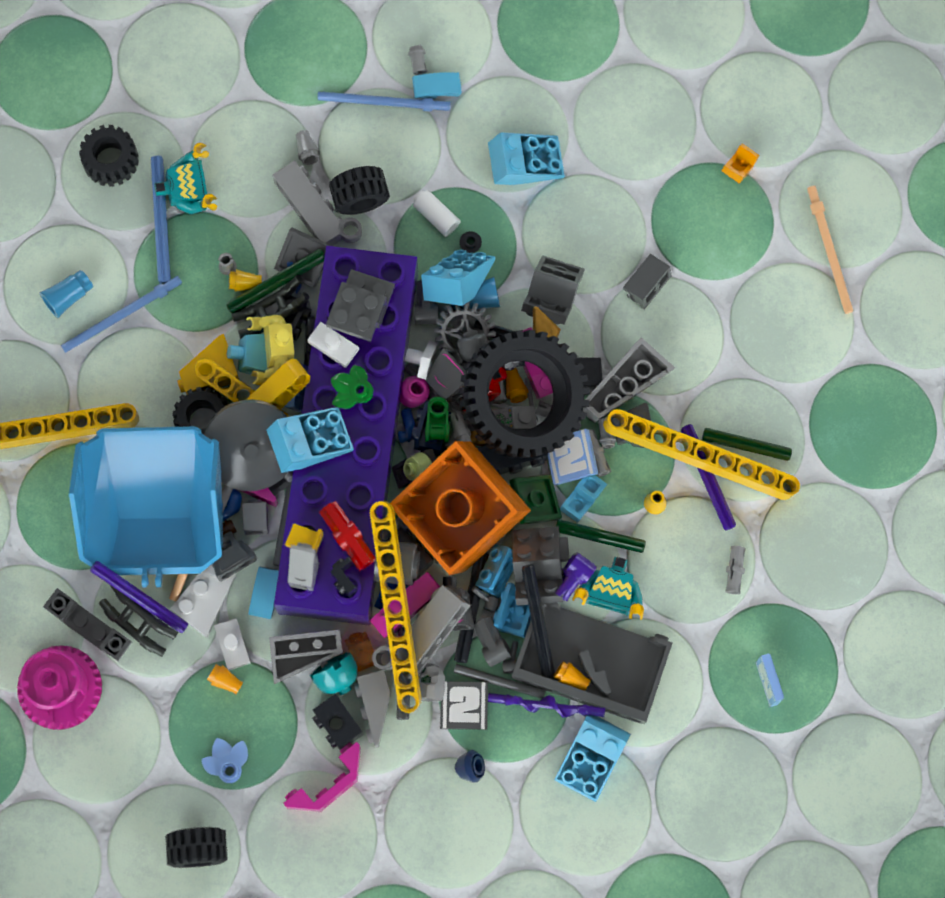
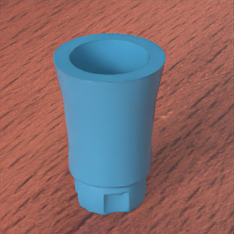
(66, 293)
(486, 296)

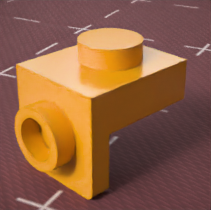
(741, 163)

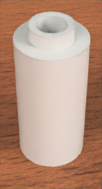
(436, 212)

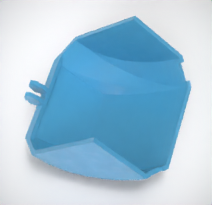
(148, 501)

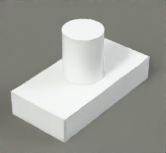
(333, 344)
(424, 359)
(232, 644)

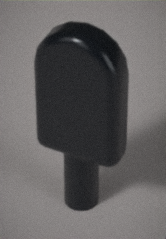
(309, 328)

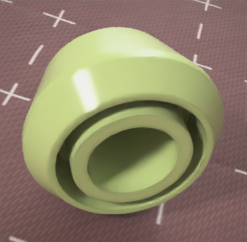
(416, 465)

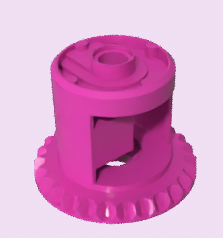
(59, 687)

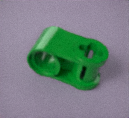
(437, 423)

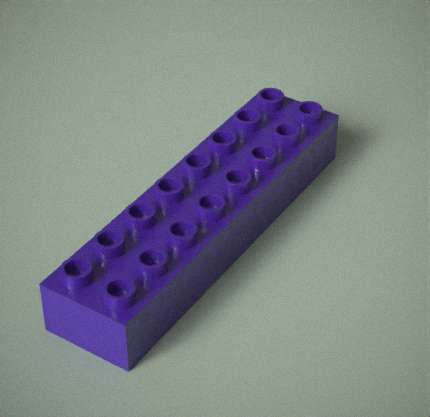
(364, 474)

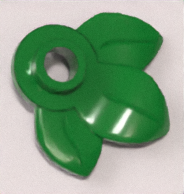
(348, 388)

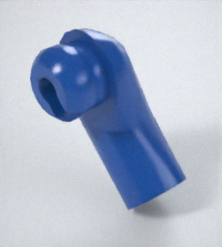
(409, 423)
(233, 505)

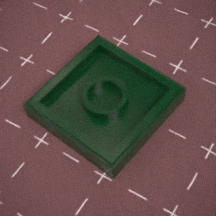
(539, 496)

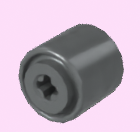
(410, 563)

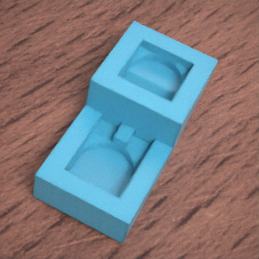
(436, 85)
(583, 497)
(264, 593)

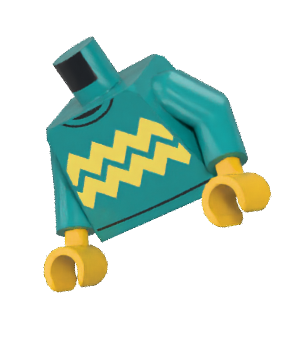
(187, 183)
(613, 590)

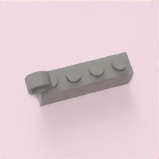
(311, 207)
(430, 629)

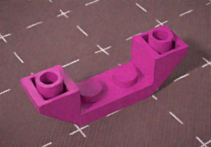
(301, 801)

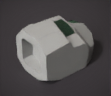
(432, 683)

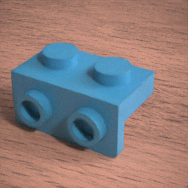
(496, 571)
(509, 617)

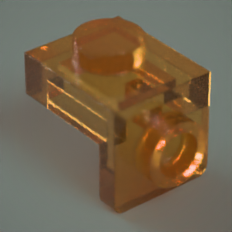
(361, 650)

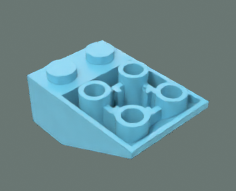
(525, 158)
(456, 277)
(309, 439)
(592, 757)

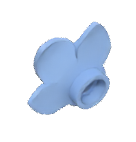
(224, 757)

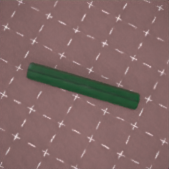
(747, 444)
(601, 536)

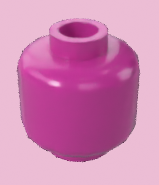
(414, 392)

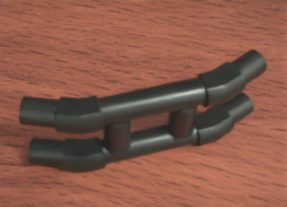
(279, 298)
(149, 622)

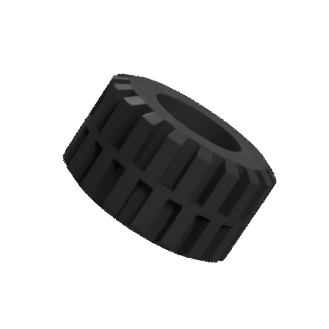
(104, 139)
(359, 190)
(194, 401)
(196, 847)

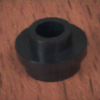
(470, 248)

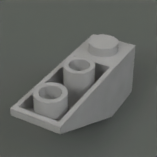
(303, 567)
(376, 698)

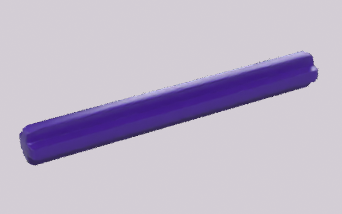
(713, 487)
(138, 596)

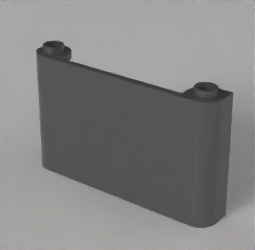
(629, 661)

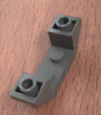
(87, 625)

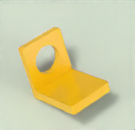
(304, 535)

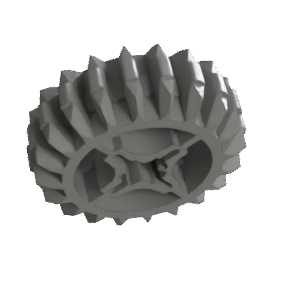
(454, 331)

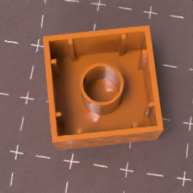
(459, 507)

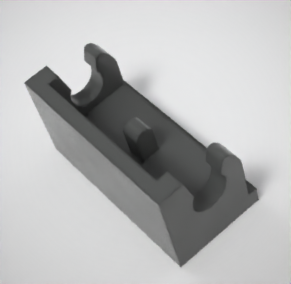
(647, 281)

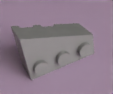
(302, 651)

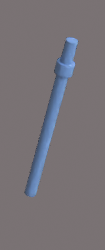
(426, 104)
(159, 292)

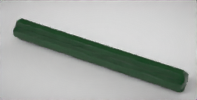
(276, 281)

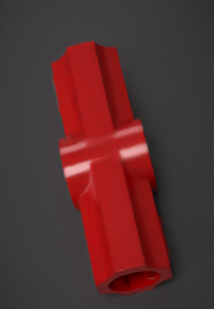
(347, 535)

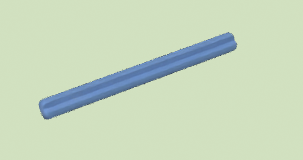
(160, 220)

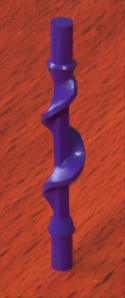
(547, 702)

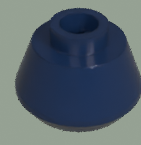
(470, 766)

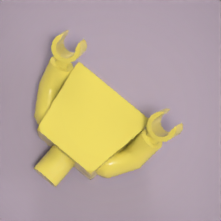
(278, 344)

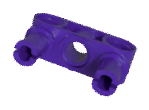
(576, 572)

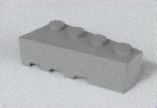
(632, 375)

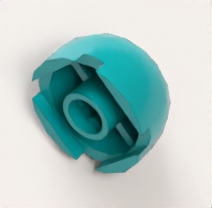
(336, 674)

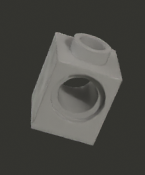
(255, 517)

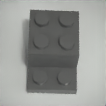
(553, 289)
(360, 305)
(542, 550)

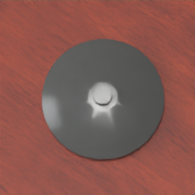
(244, 444)

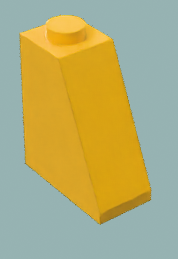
(214, 351)

